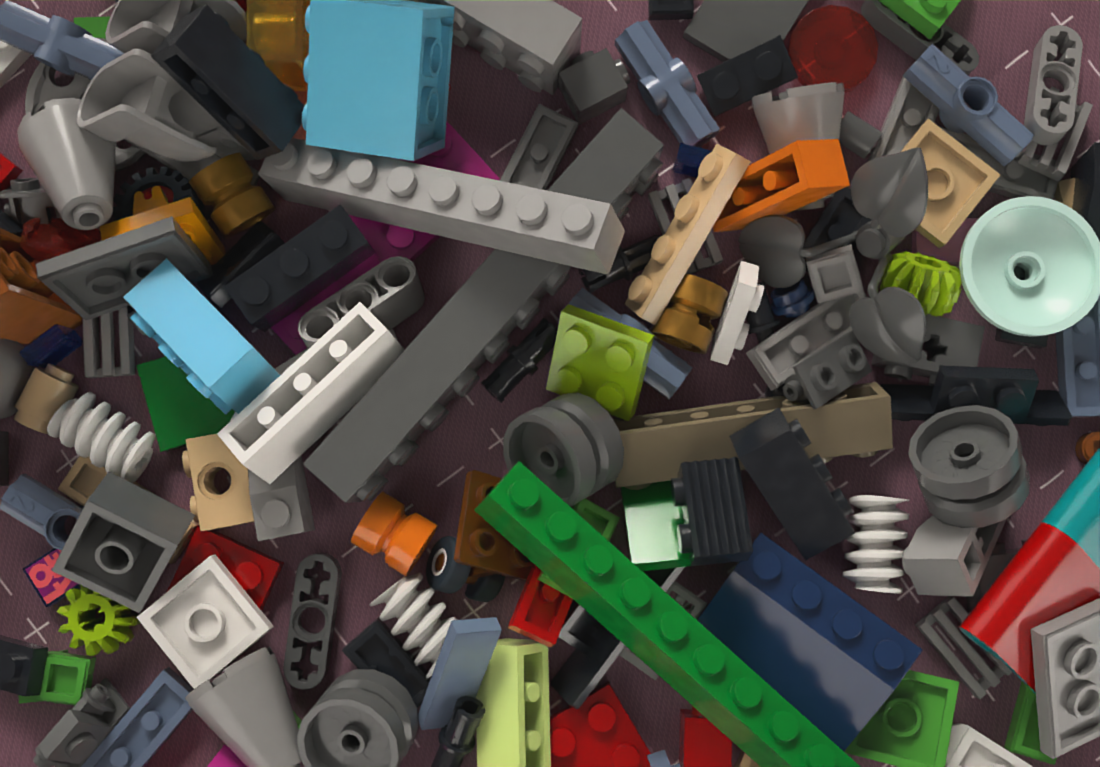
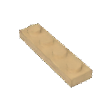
(692, 223)

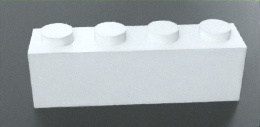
(311, 394)

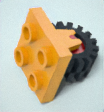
(159, 198)

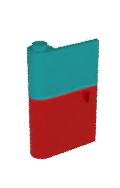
(1045, 578)

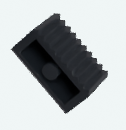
(713, 512)

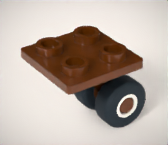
(478, 553)

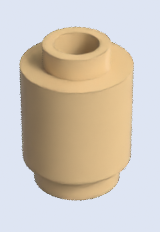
(44, 396)

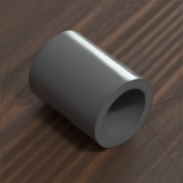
(858, 135)

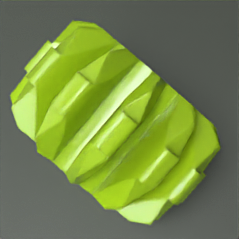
(927, 278)
(87, 628)

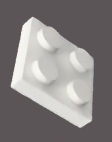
(205, 621)

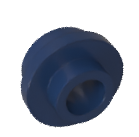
(792, 300)

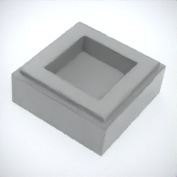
(834, 274)

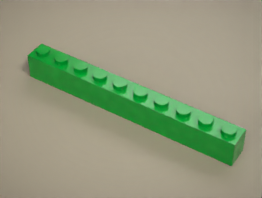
(654, 625)

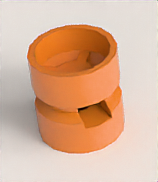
(391, 531)

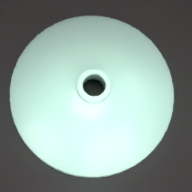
(1052, 248)

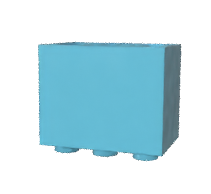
(378, 76)

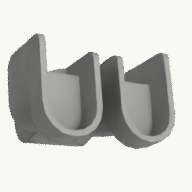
(140, 100)

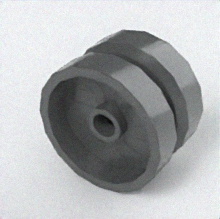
(567, 446)
(970, 466)
(359, 723)

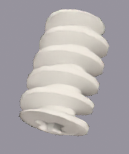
(102, 437)
(876, 543)
(416, 618)

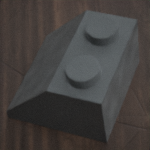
(122, 542)

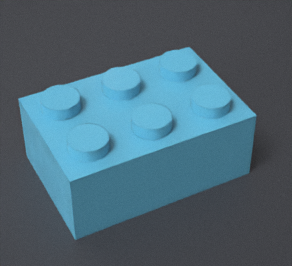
(199, 339)

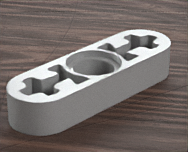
(1064, 70)

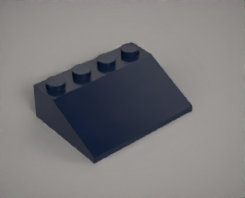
(809, 640)

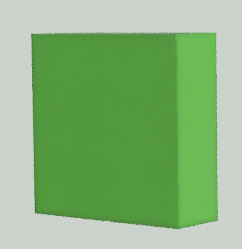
(66, 677)

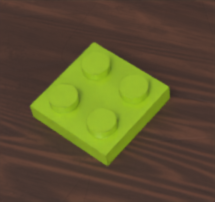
(599, 360)

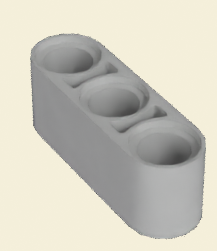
(387, 290)

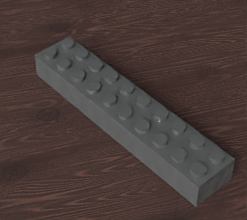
(474, 326)

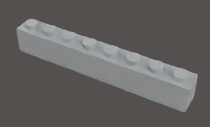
(449, 204)

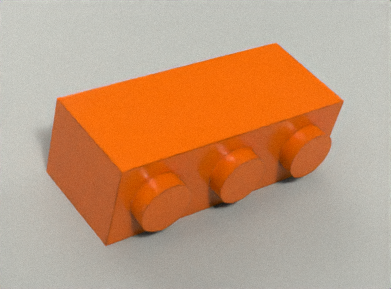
(785, 182)

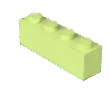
(515, 706)

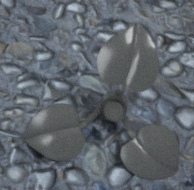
(895, 197)

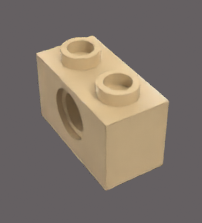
(211, 508)

